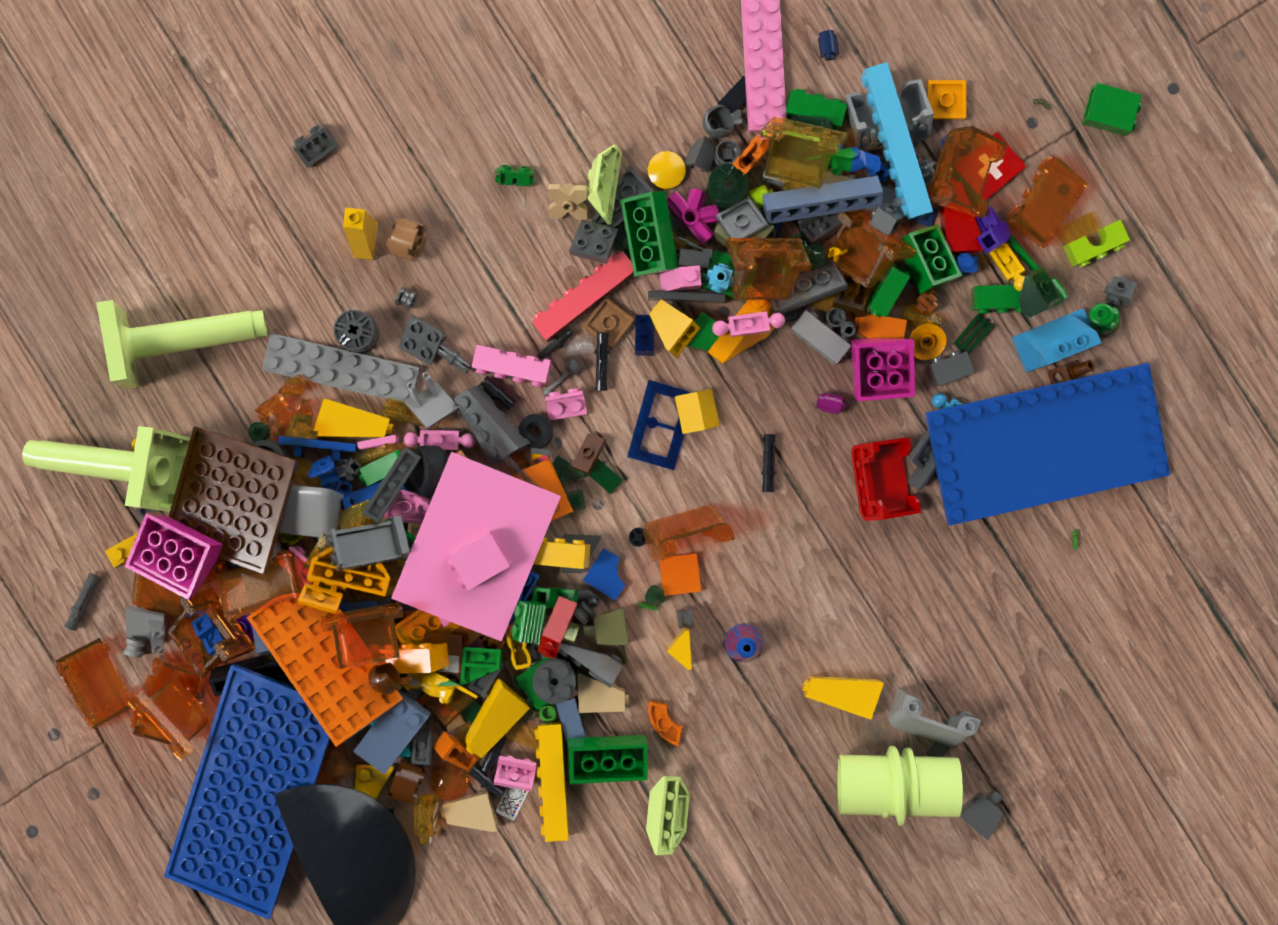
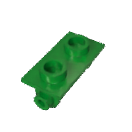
(507, 174)

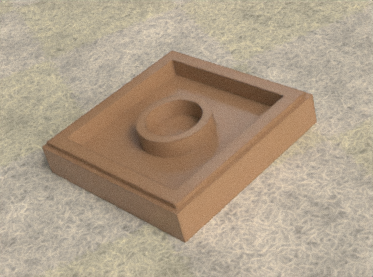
(609, 319)

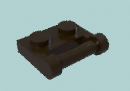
(846, 299)

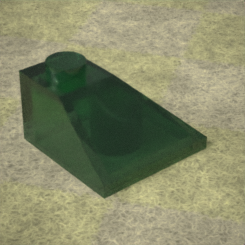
(1037, 293)

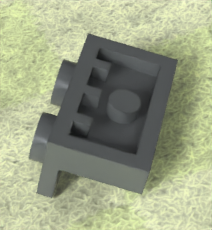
(314, 145)

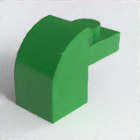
(550, 595)

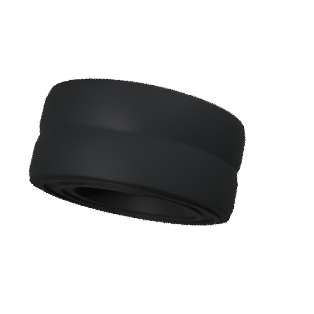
(546, 430)

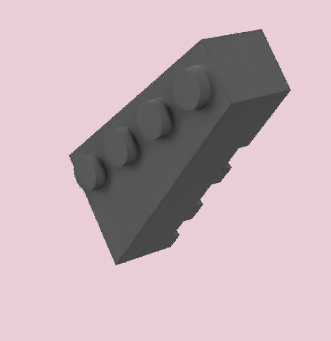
(483, 411)

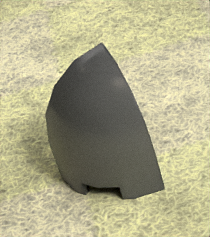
(700, 155)

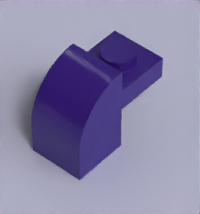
(994, 231)

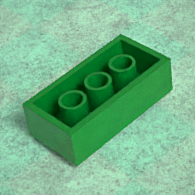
(649, 233)
(607, 759)

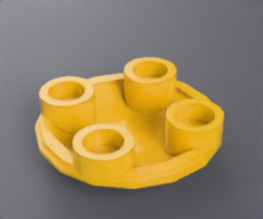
(666, 170)

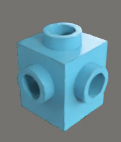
(720, 285)

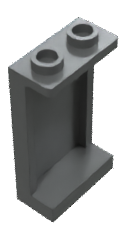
(368, 544)

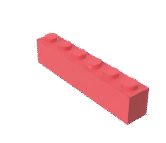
(583, 297)

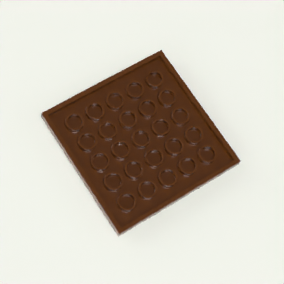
(234, 496)

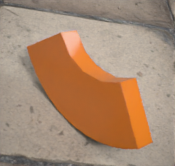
(663, 724)

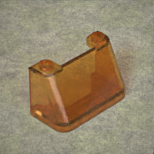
(964, 170)
(664, 532)
(250, 591)
(94, 683)

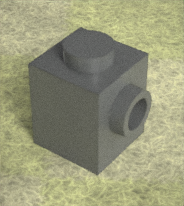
(886, 219)

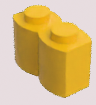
(521, 655)

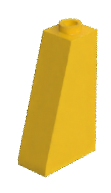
(360, 232)
(346, 421)
(848, 694)
(496, 717)

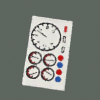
(511, 803)

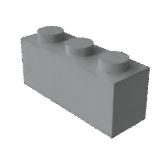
(820, 337)

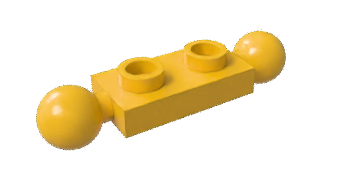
(1008, 265)

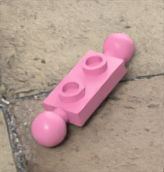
(748, 324)
(445, 439)

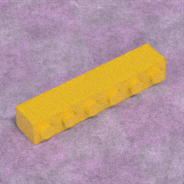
(552, 781)

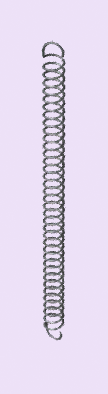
(496, 449)

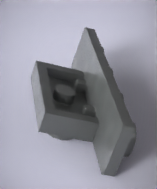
(923, 458)

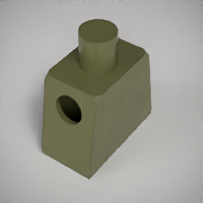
(609, 628)

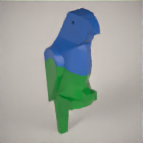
(853, 160)

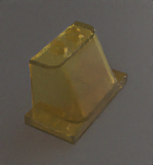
(800, 151)

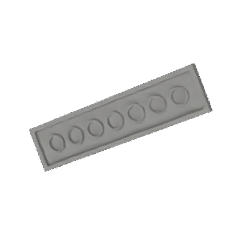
(339, 368)

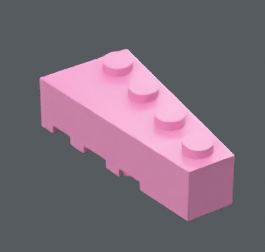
(512, 365)

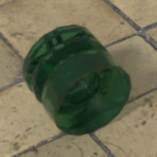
(729, 196)

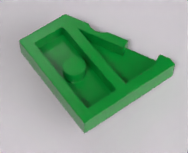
(479, 663)

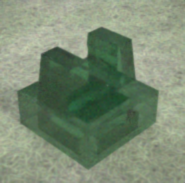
(576, 499)

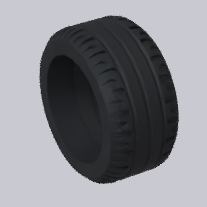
(428, 470)

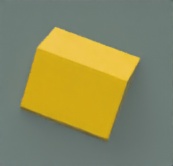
(697, 411)
(680, 648)

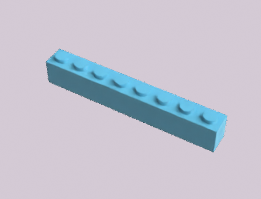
(896, 141)

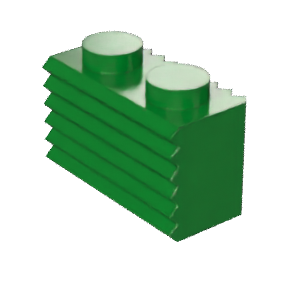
(528, 622)

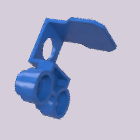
(330, 480)

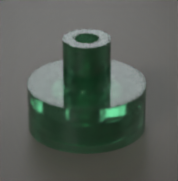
(655, 595)

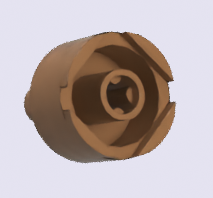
(407, 239)

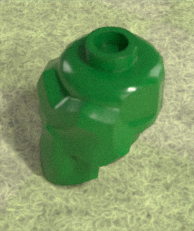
(1105, 318)

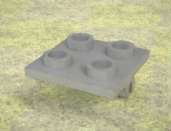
(431, 404)
(146, 626)

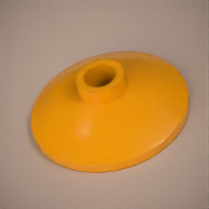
(933, 346)

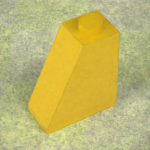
(673, 327)

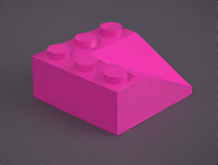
(883, 368)

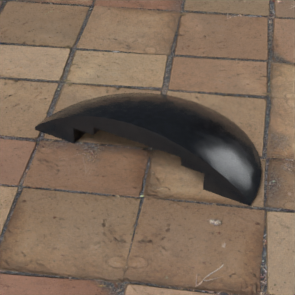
(350, 852)

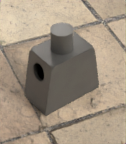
(983, 813)

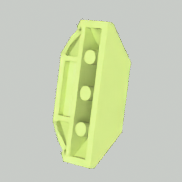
(604, 182)
(667, 814)

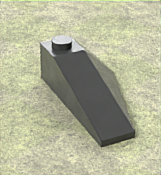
(600, 664)

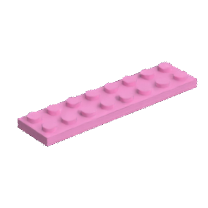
(763, 62)

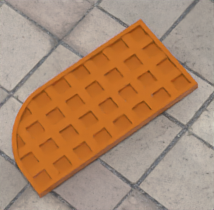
(309, 658)

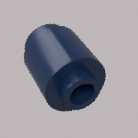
(828, 45)

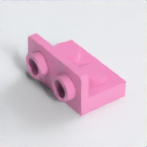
(566, 405)

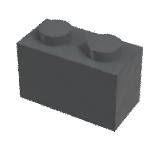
(950, 369)

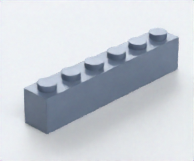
(830, 199)

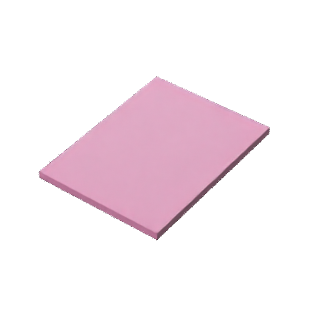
(464, 507)

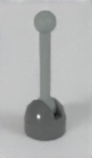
(573, 367)

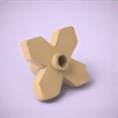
(568, 199)

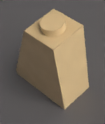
(597, 697)
(471, 811)

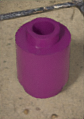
(830, 403)

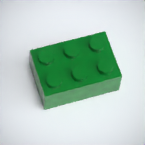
(933, 261)

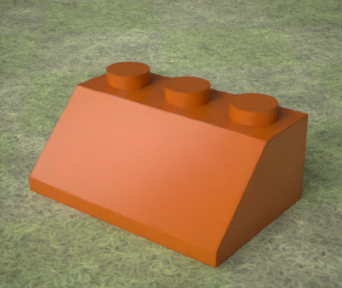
(546, 477)

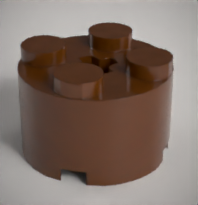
(405, 781)

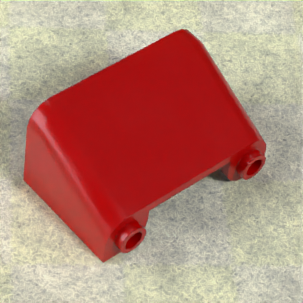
(883, 480)

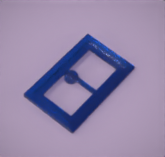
(644, 420)

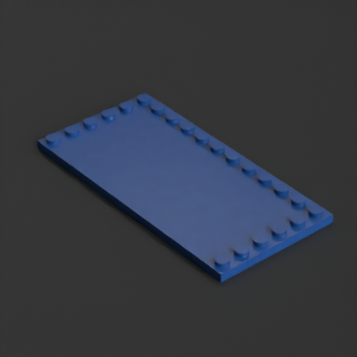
(1047, 443)
(232, 827)

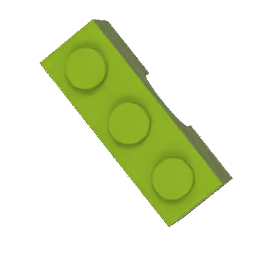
(1111, 237)

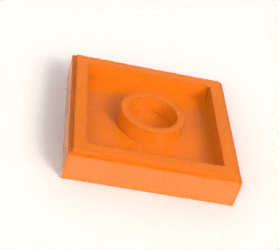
(680, 574)

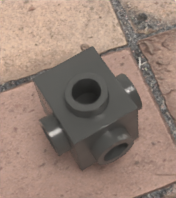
(1119, 291)

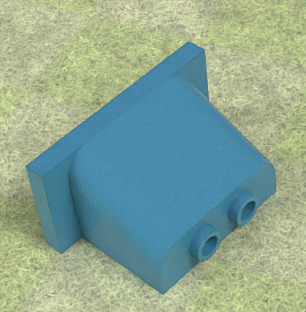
(1055, 340)

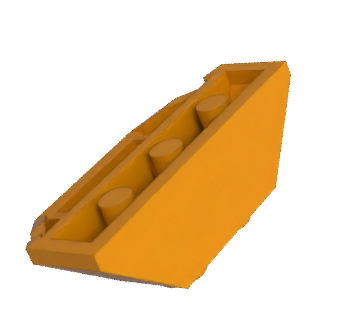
(368, 578)

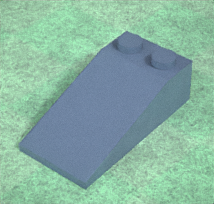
(392, 733)

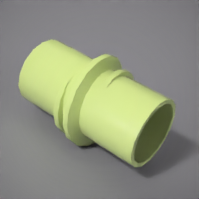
(899, 785)

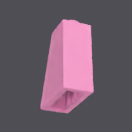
(681, 279)

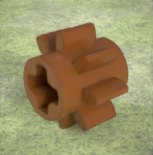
(927, 301)

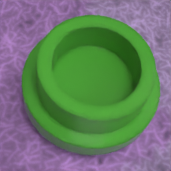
(548, 712)

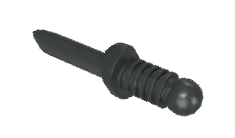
(555, 344)

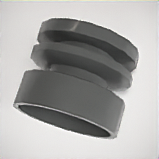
(367, 334)

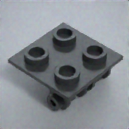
(421, 340)

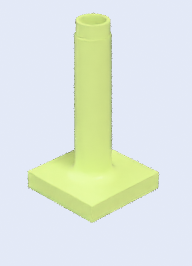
(127, 344)
(150, 469)

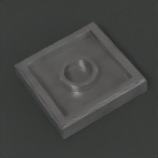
(742, 220)

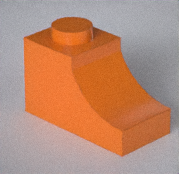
(455, 751)

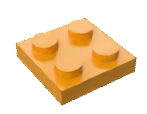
(947, 99)

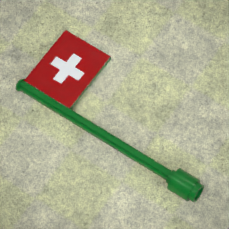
(998, 176)

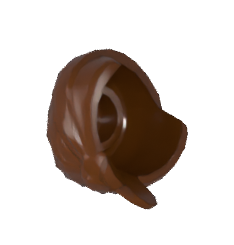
(386, 679)

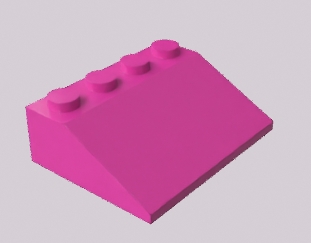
(172, 554)

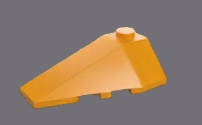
(729, 347)

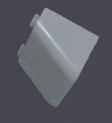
(915, 108)
(311, 511)
(906, 717)

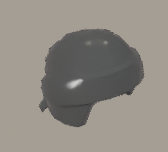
(719, 121)

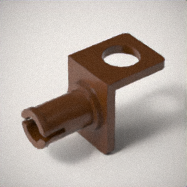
(1071, 370)

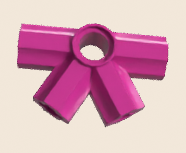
(693, 207)

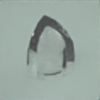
(580, 346)

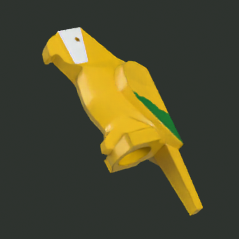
(436, 686)

